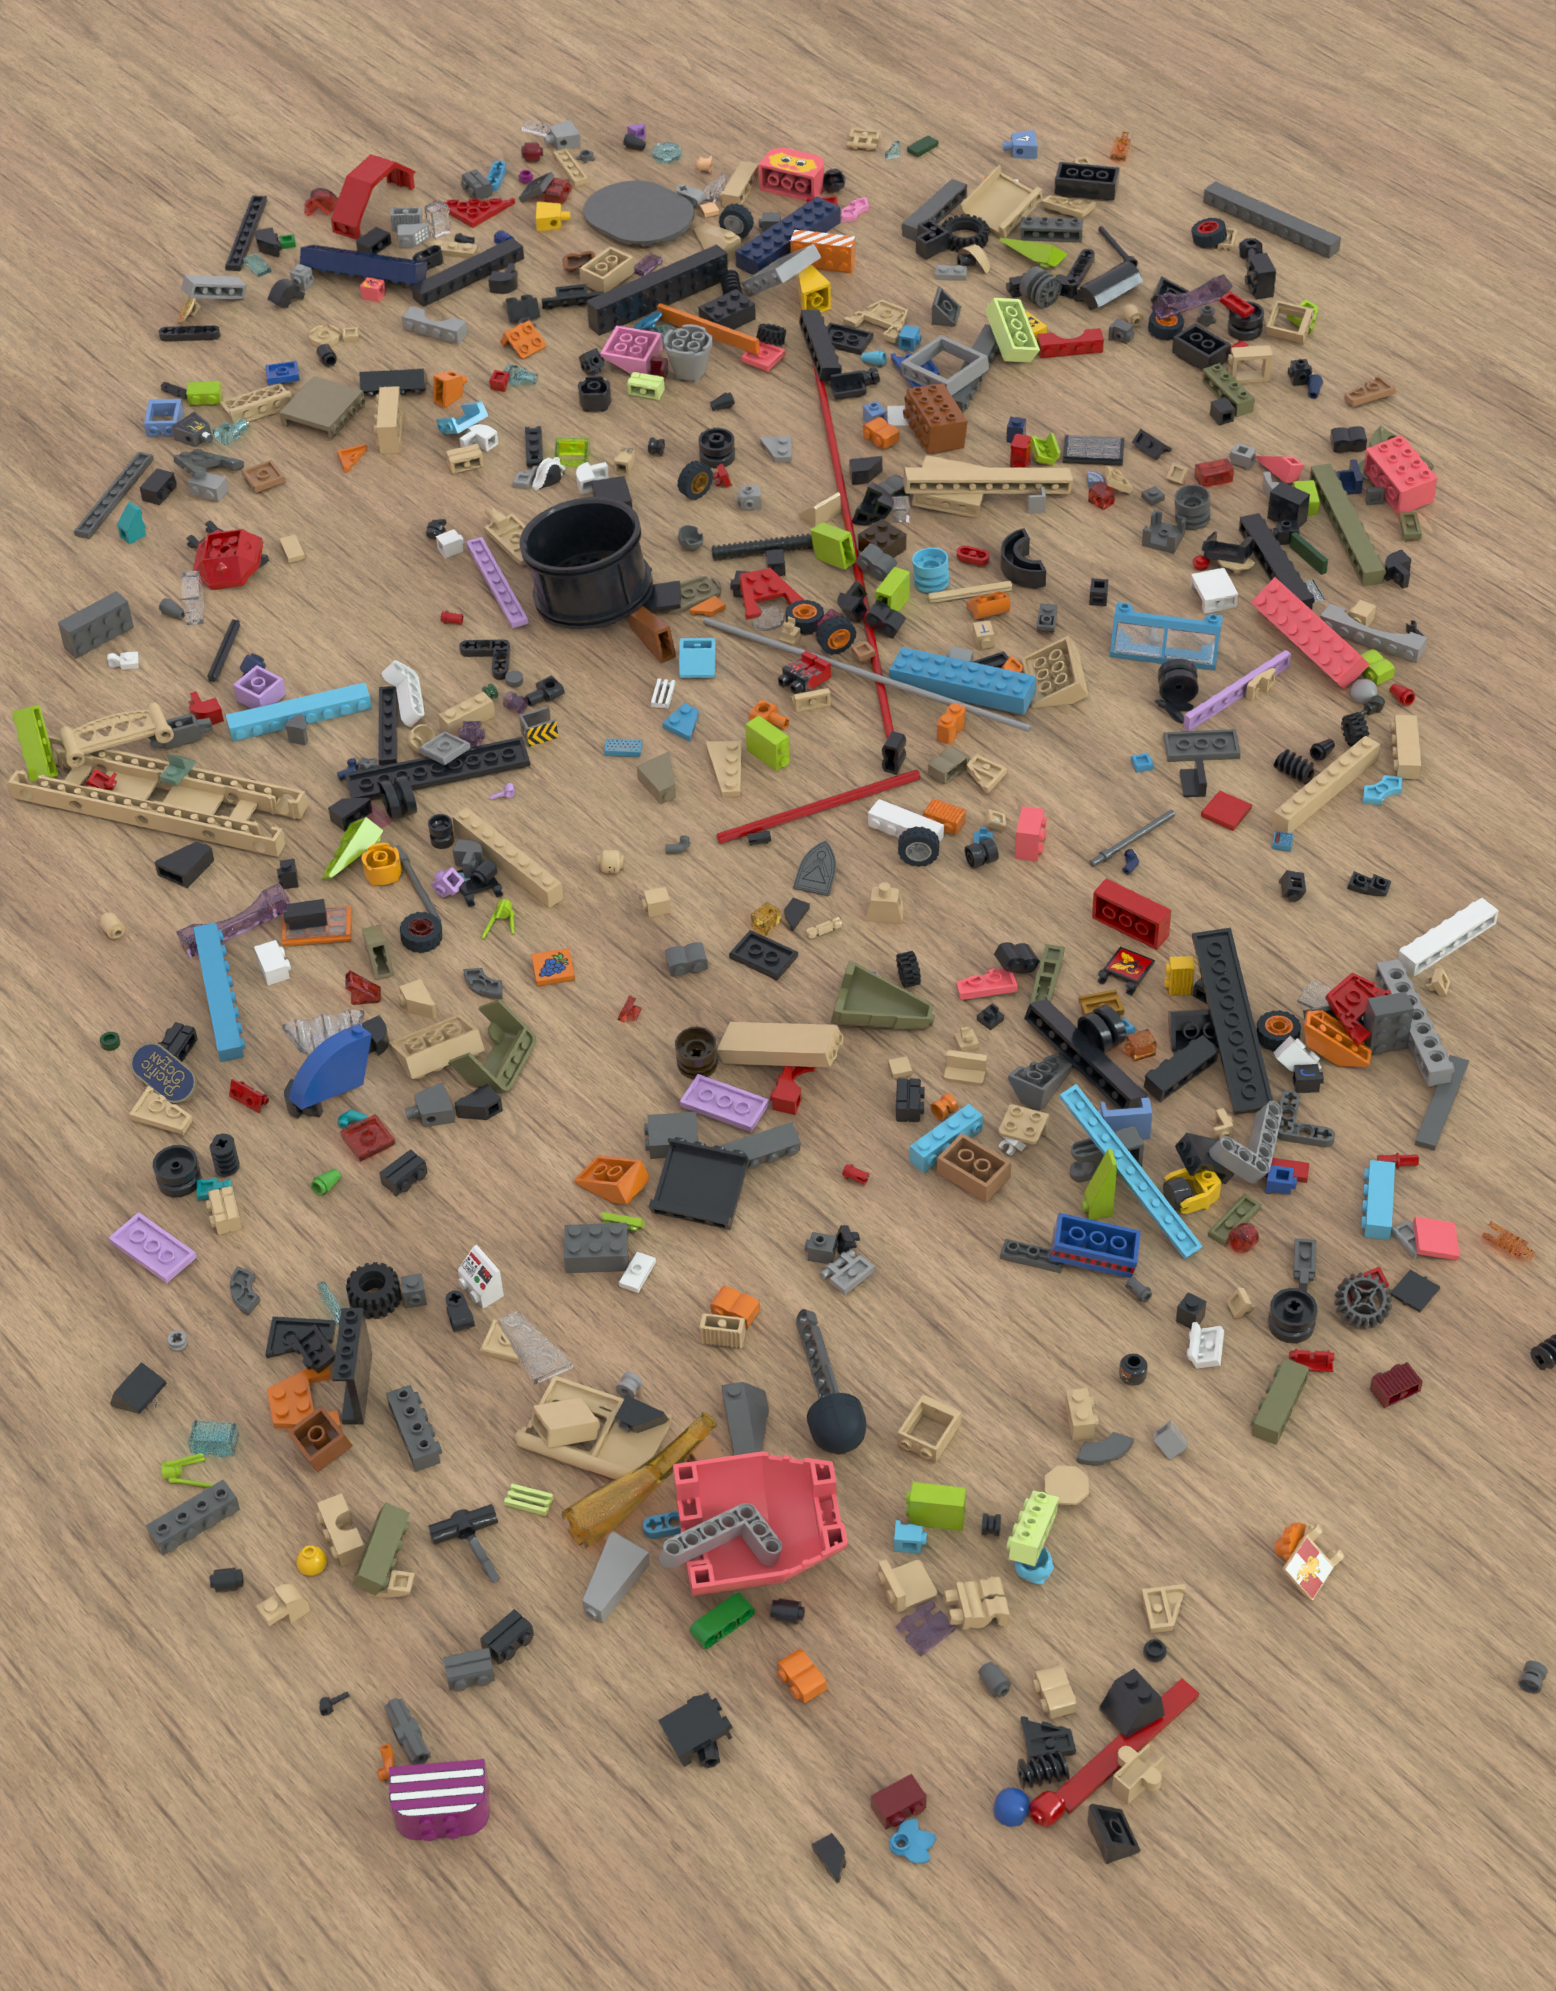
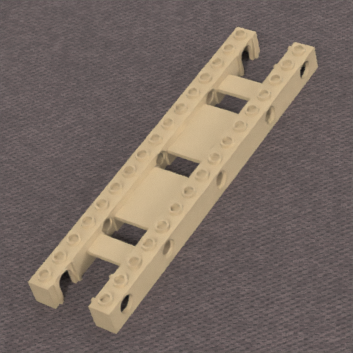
(185, 810)

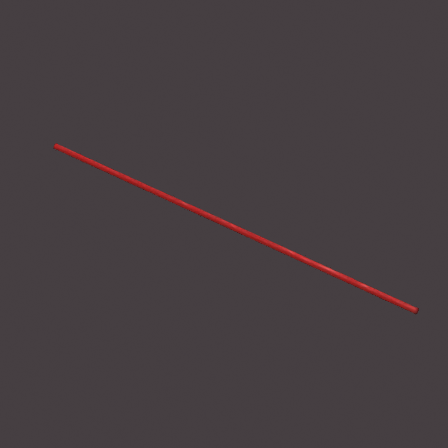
(870, 635)

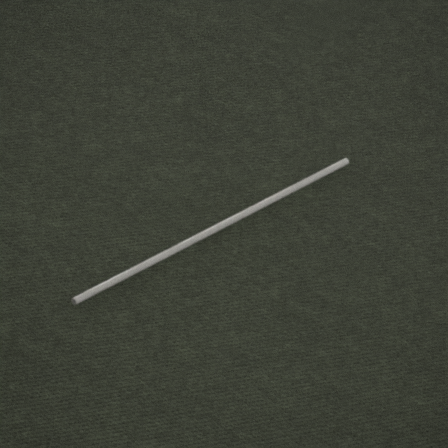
(869, 675)

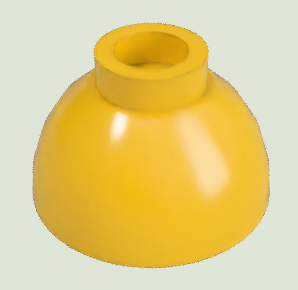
(311, 1560)

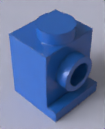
(1280, 1180)

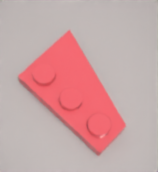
(989, 984)

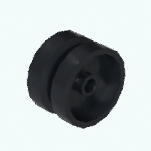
(1249, 327)
(716, 447)
(1178, 681)
(398, 797)
(1103, 1027)
(176, 1170)
(1292, 1315)

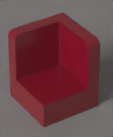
(659, 367)

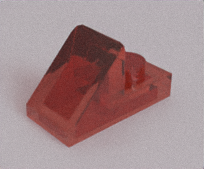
(361, 989)

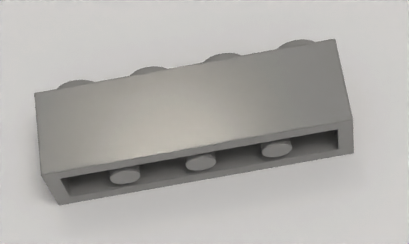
(213, 287)

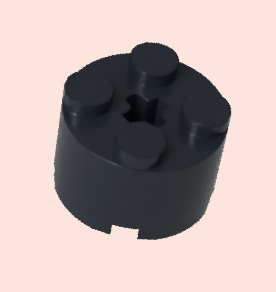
(594, 393)

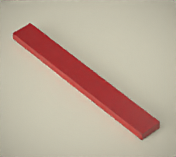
(1105, 1763)

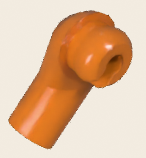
(388, 1761)

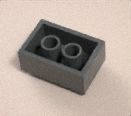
(1389, 1022)
(596, 1247)

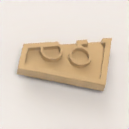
(1073, 208)

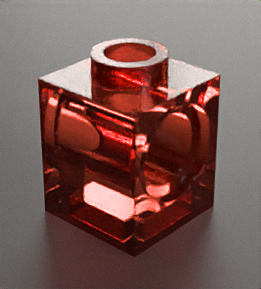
(1101, 495)

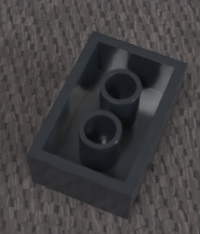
(729, 310)
(1200, 347)

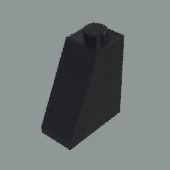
(185, 864)

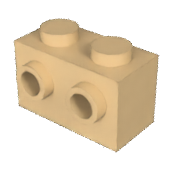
(1080, 1414)

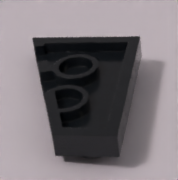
(283, 1327)

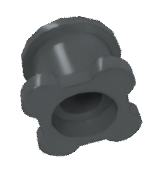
(1206, 315)

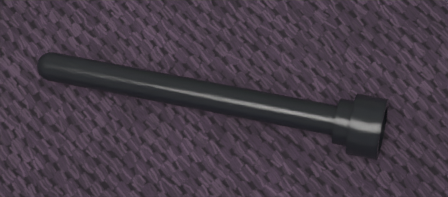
(1117, 247)

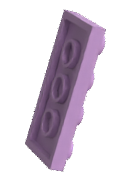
(724, 1103)
(152, 1247)

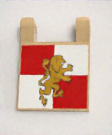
(1308, 1564)

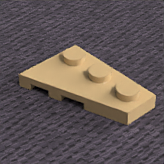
(160, 1113)

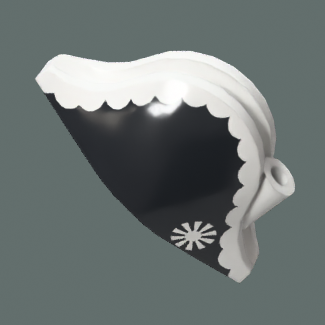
(548, 473)

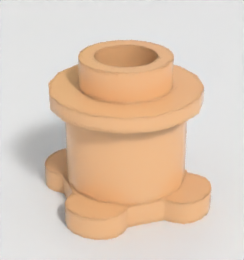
(704, 164)

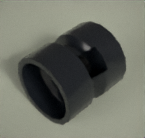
(441, 831)
(983, 852)

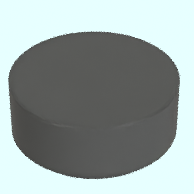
(514, 678)

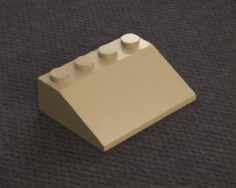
(1057, 674)
(435, 1045)

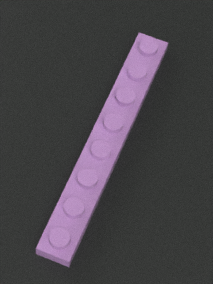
(497, 582)
(1232, 693)

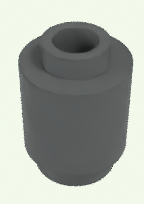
(994, 1679)

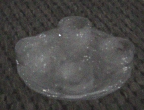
(770, 618)

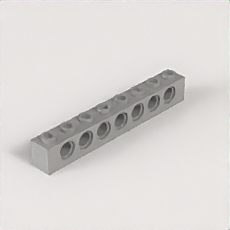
(1423, 1040)

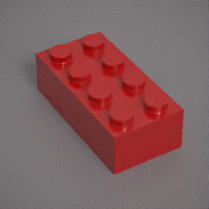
(1131, 913)

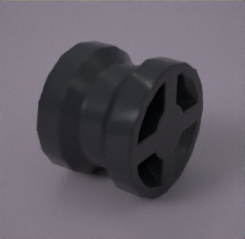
(656, 446)
(991, 1524)

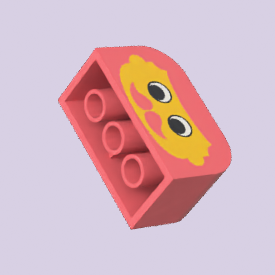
(792, 173)

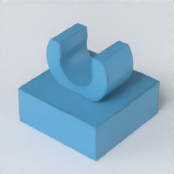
(982, 834)

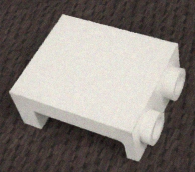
(1215, 590)

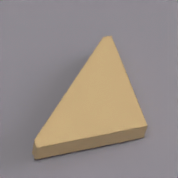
(497, 1344)

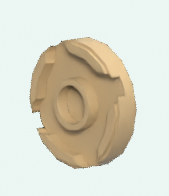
(324, 335)

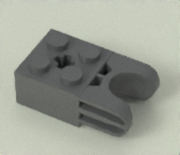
(1089, 1156)

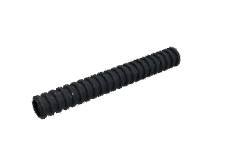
(761, 546)

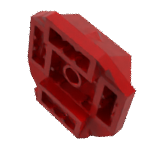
(228, 558)

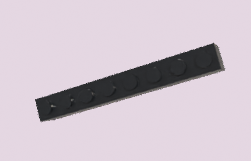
(467, 272)
(1273, 557)
(1084, 1055)

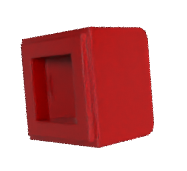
(499, 380)

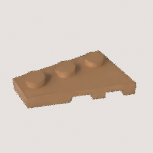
(1370, 392)

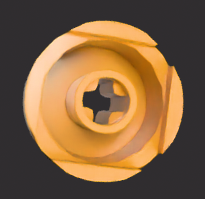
(381, 864)

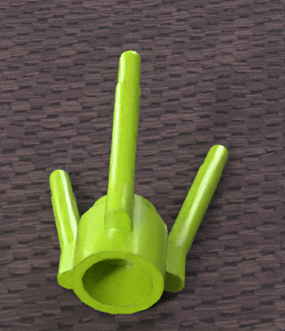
(502, 911)
(173, 1469)

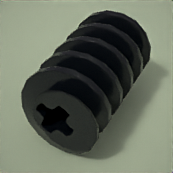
(730, 281)
(1294, 767)
(224, 1155)
(1545, 1353)
(1042, 1769)

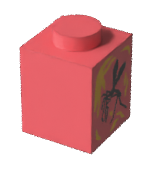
(373, 289)

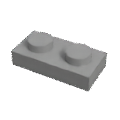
(951, 272)

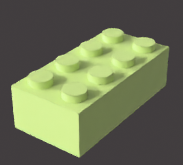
(1012, 330)

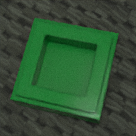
(287, 241)

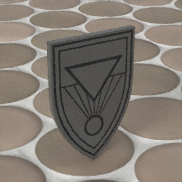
(817, 870)

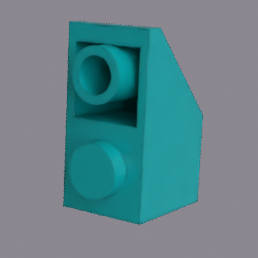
(131, 524)

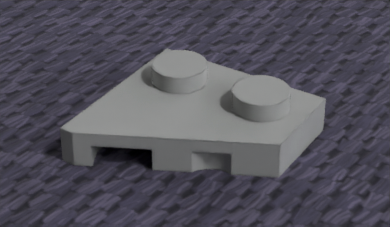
(778, 447)

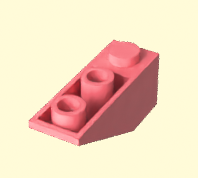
(1284, 467)

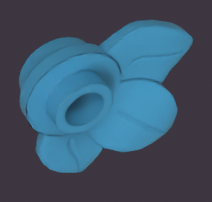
(915, 1841)

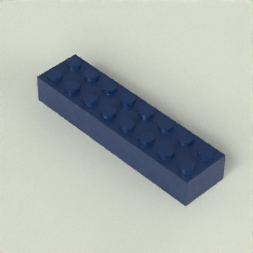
(775, 242)
(363, 264)

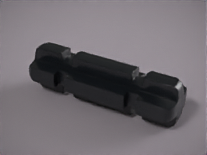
(173, 389)

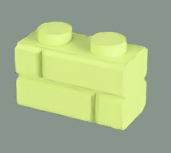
(645, 386)

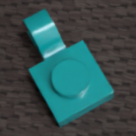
(207, 1185)

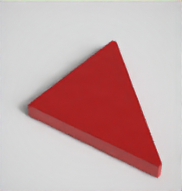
(475, 211)

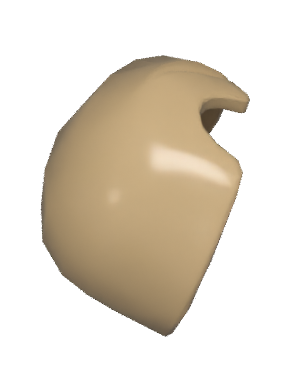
(419, 736)

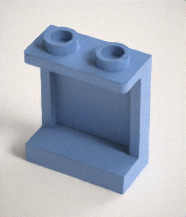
(1126, 1118)

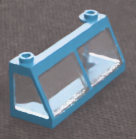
(1165, 637)

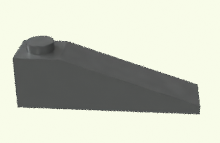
(746, 1416)

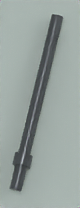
(1106, 854)
(405, 863)

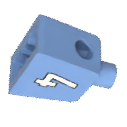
(1022, 145)

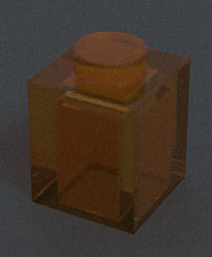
(1140, 1045)

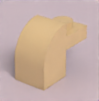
(285, 1602)

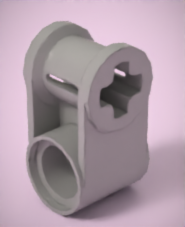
(694, 195)

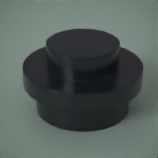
(1154, 1650)

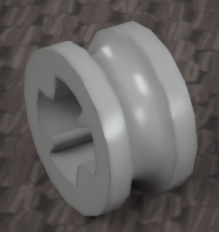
(178, 1346)

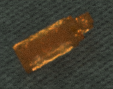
(1121, 147)

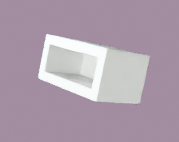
(272, 962)

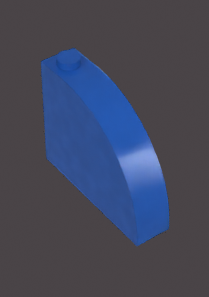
(332, 1067)

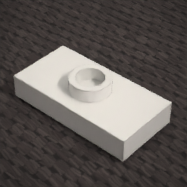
(637, 1272)

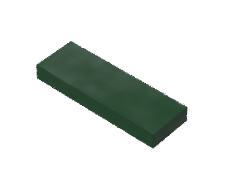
(1308, 553)

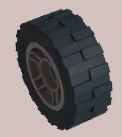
(918, 846)

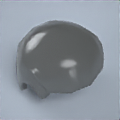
(689, 537)

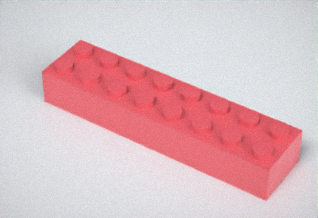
(1310, 633)

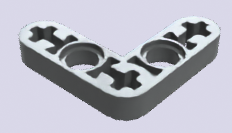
(1294, 1128)

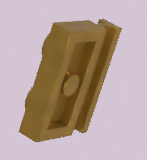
(1092, 1001)

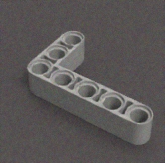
(1256, 1160)
(740, 1521)

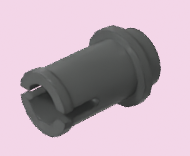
(1143, 1293)

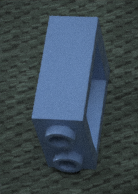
(162, 407)

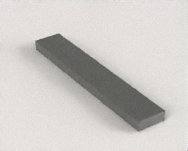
(1441, 1106)

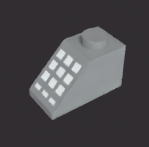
(412, 234)

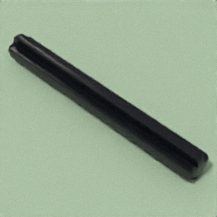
(223, 650)

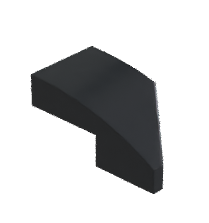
(831, 1854)

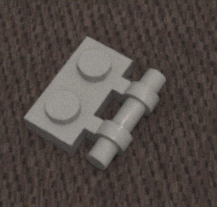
(849, 1276)

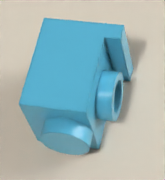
(909, 1538)

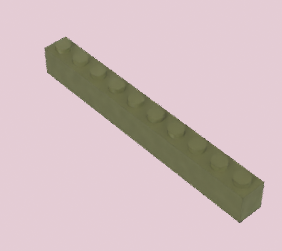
(1347, 525)

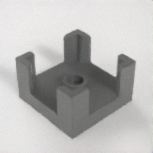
(1163, 535)

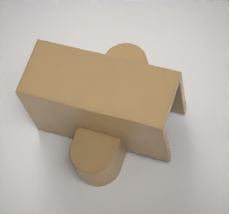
(1136, 1773)

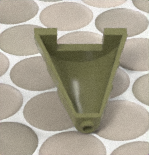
(878, 1003)

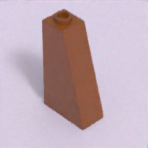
(653, 634)

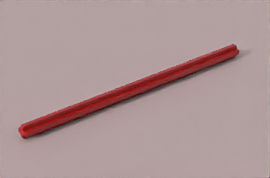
(817, 806)

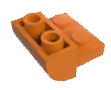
(990, 605)

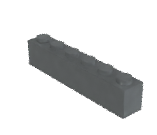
(936, 207)

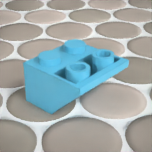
(697, 657)

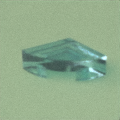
(894, 150)

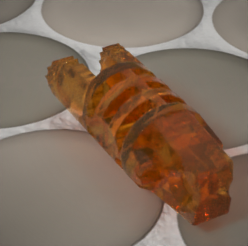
(1509, 1242)

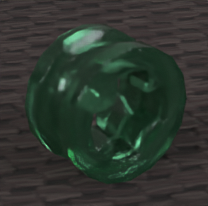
(490, 691)

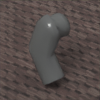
(678, 848)

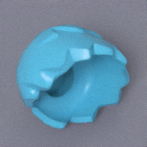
(1038, 1573)

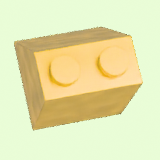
(813, 290)

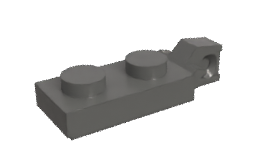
(1304, 1262)

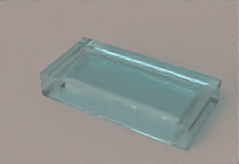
(257, 265)
(329, 1301)

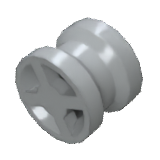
(629, 1385)

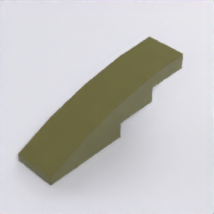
(1048, 973)

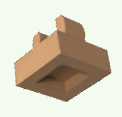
(863, 652)

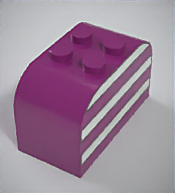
(439, 1799)

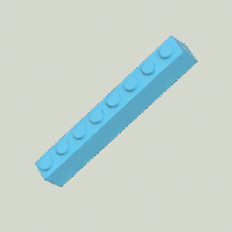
(313, 708)

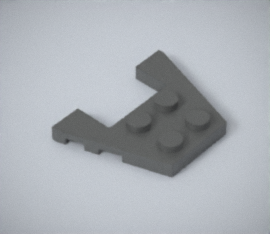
(198, 461)

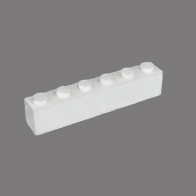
(1448, 936)

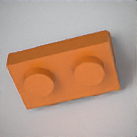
(524, 339)

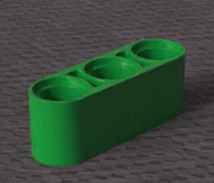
(722, 1620)

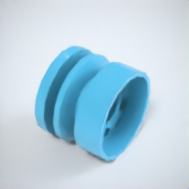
(930, 570)

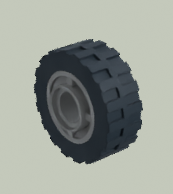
(736, 219)

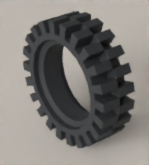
(966, 223)

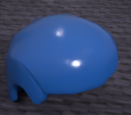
(1011, 1807)

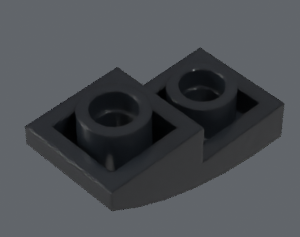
(1370, 886)

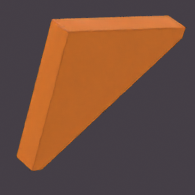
(350, 456)

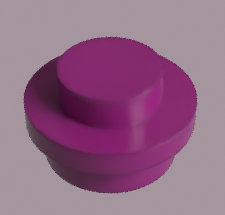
(525, 176)

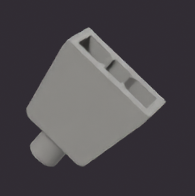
(563, 136)

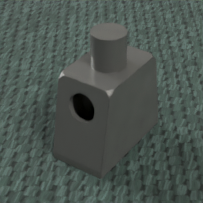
(432, 1107)

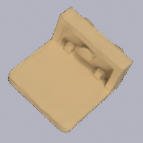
(1024, 1124)
(906, 1584)

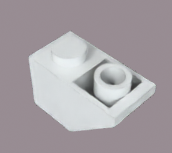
(1292, 1053)

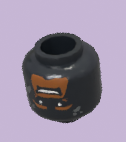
(1133, 1369)

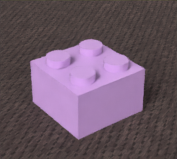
(259, 688)

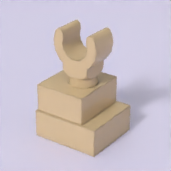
(790, 634)

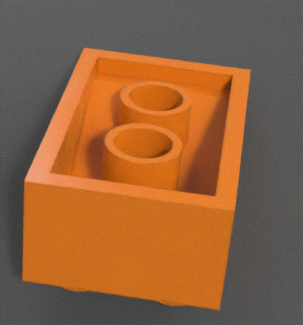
(614, 1178)

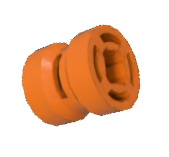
(946, 1105)

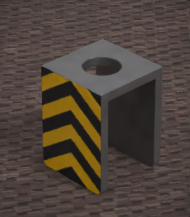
(538, 726)

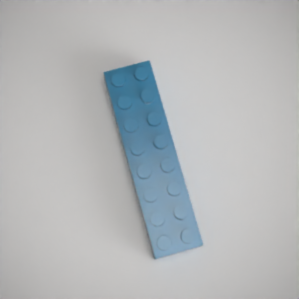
(964, 680)

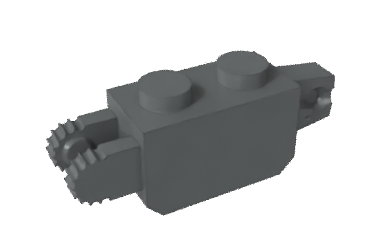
(185, 730)

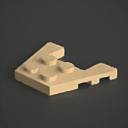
(883, 314)

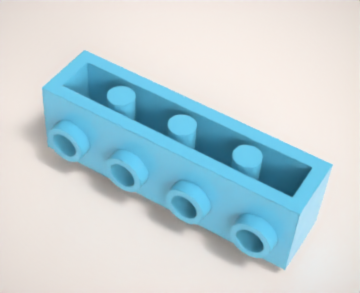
(927, 1149)

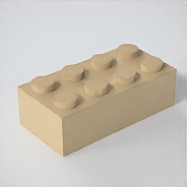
(388, 420)

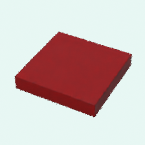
(1226, 810)

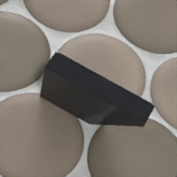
(795, 912)

